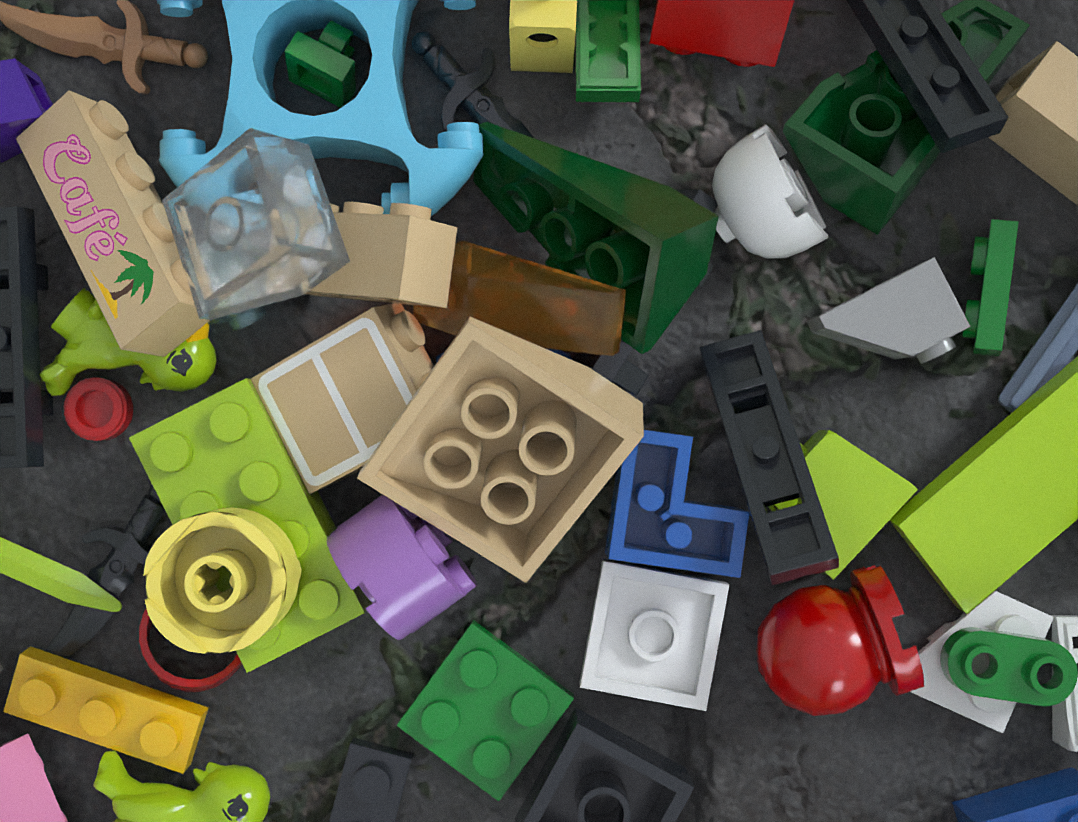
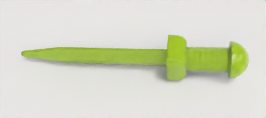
(53, 578)

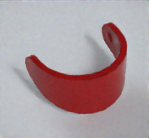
(175, 682)

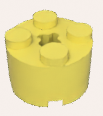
(184, 575)

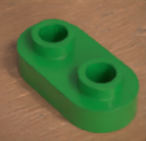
(1011, 668)

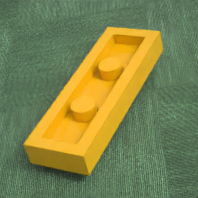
(105, 709)

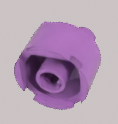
(399, 565)

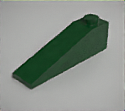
(865, 137)
(601, 225)

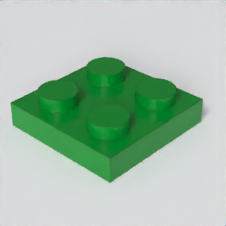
(485, 710)

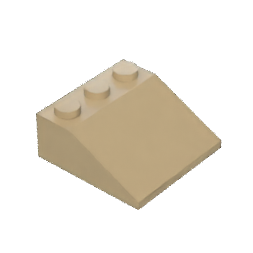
(505, 446)

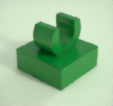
(323, 65)

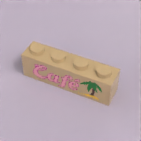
(112, 222)

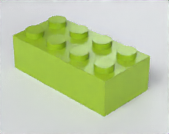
(232, 456)

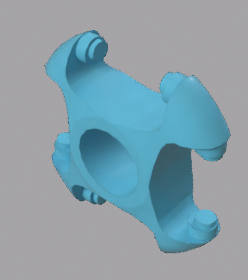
(366, 128)

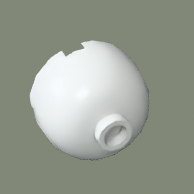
(765, 199)

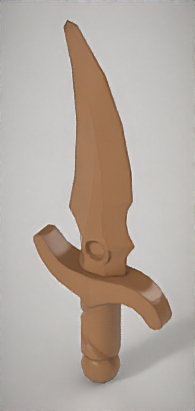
(97, 39)

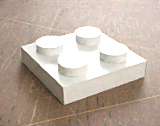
(654, 635)

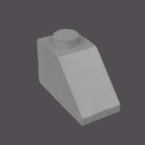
(898, 317)

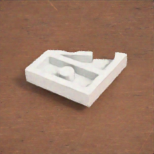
(993, 613)

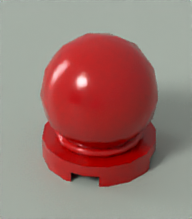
(833, 646)

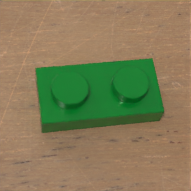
(994, 261)

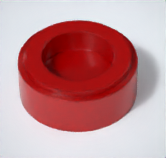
(98, 409)

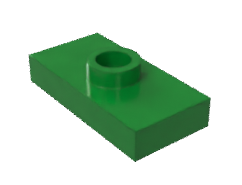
(608, 51)

